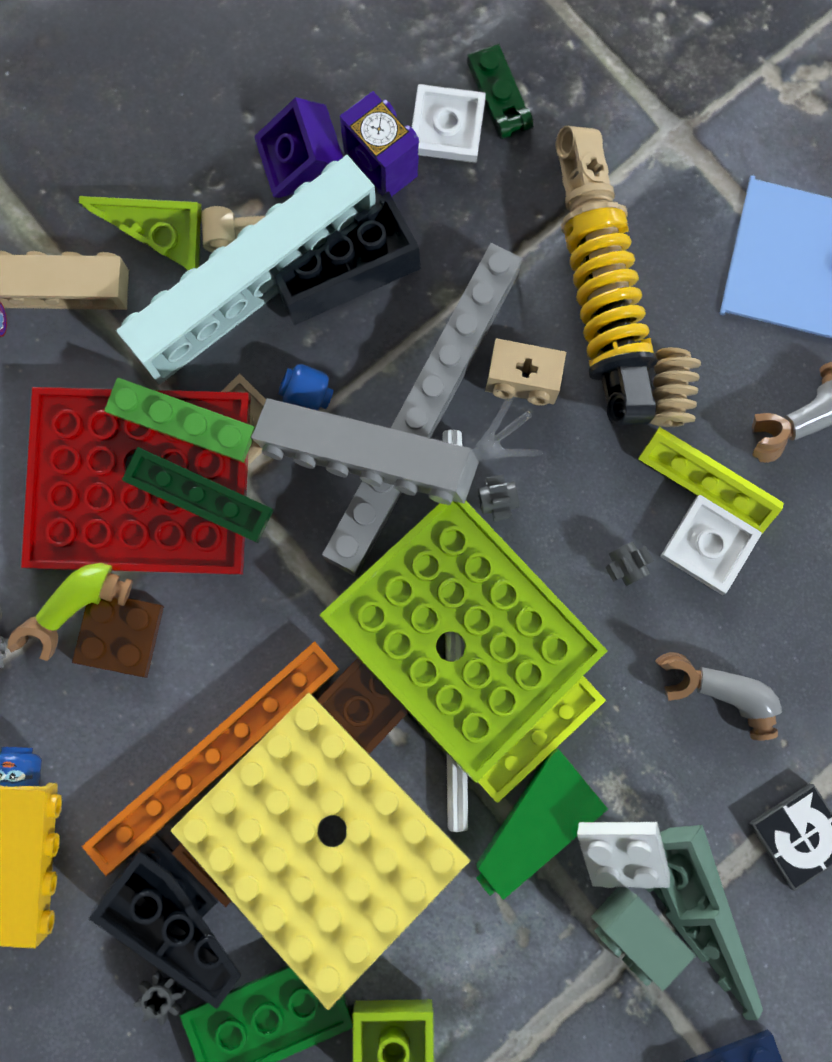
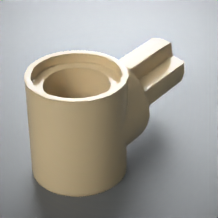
(222, 227)

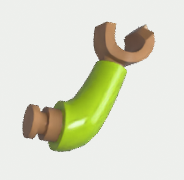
(81, 588)

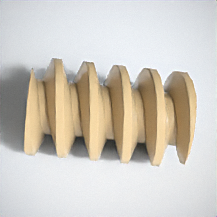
(673, 388)

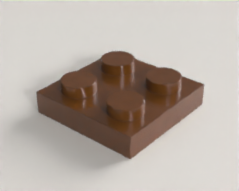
(119, 636)

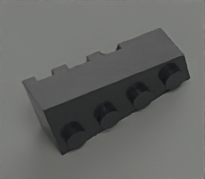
(350, 263)

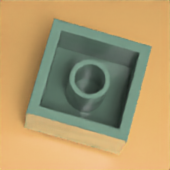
(649, 944)

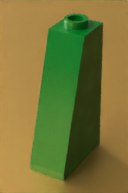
(538, 825)

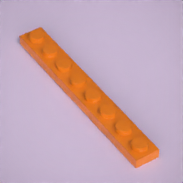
(208, 759)

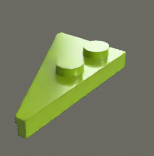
(163, 225)

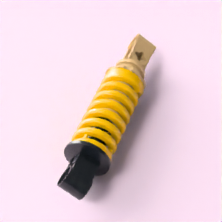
(601, 265)

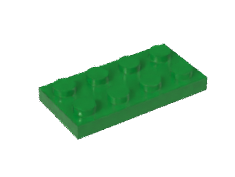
(264, 1021)

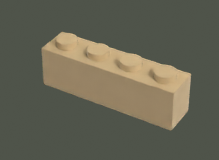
(63, 281)

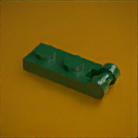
(502, 94)

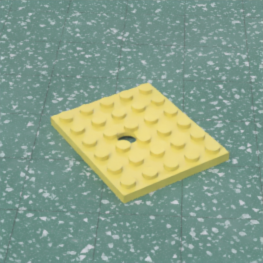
(314, 902)

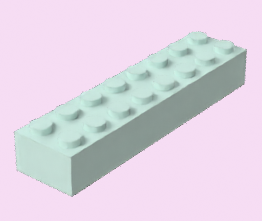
(242, 274)

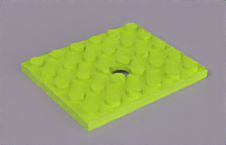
(516, 635)

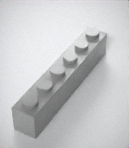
(367, 451)

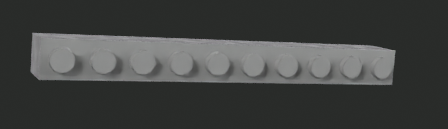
(427, 401)

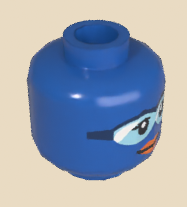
(19, 767)

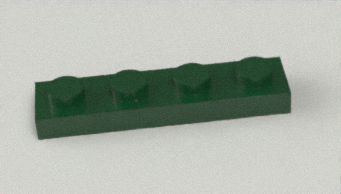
(197, 494)

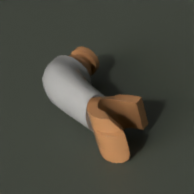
(797, 424)
(749, 695)

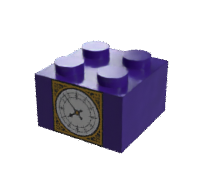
(380, 144)

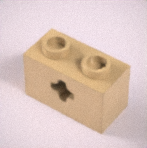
(541, 364)

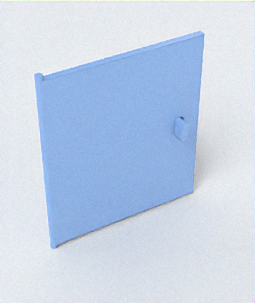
(783, 259)

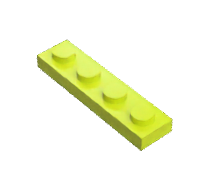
(710, 479)
(542, 739)

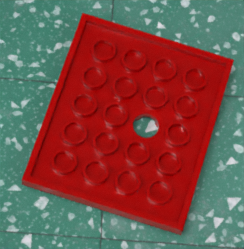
(87, 515)

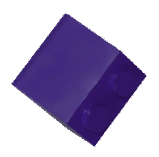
(297, 145)

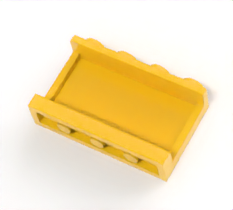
(26, 863)

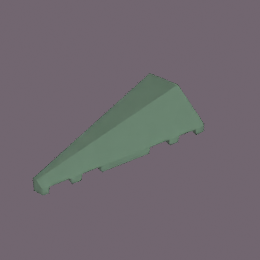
(702, 913)

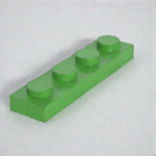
(180, 419)

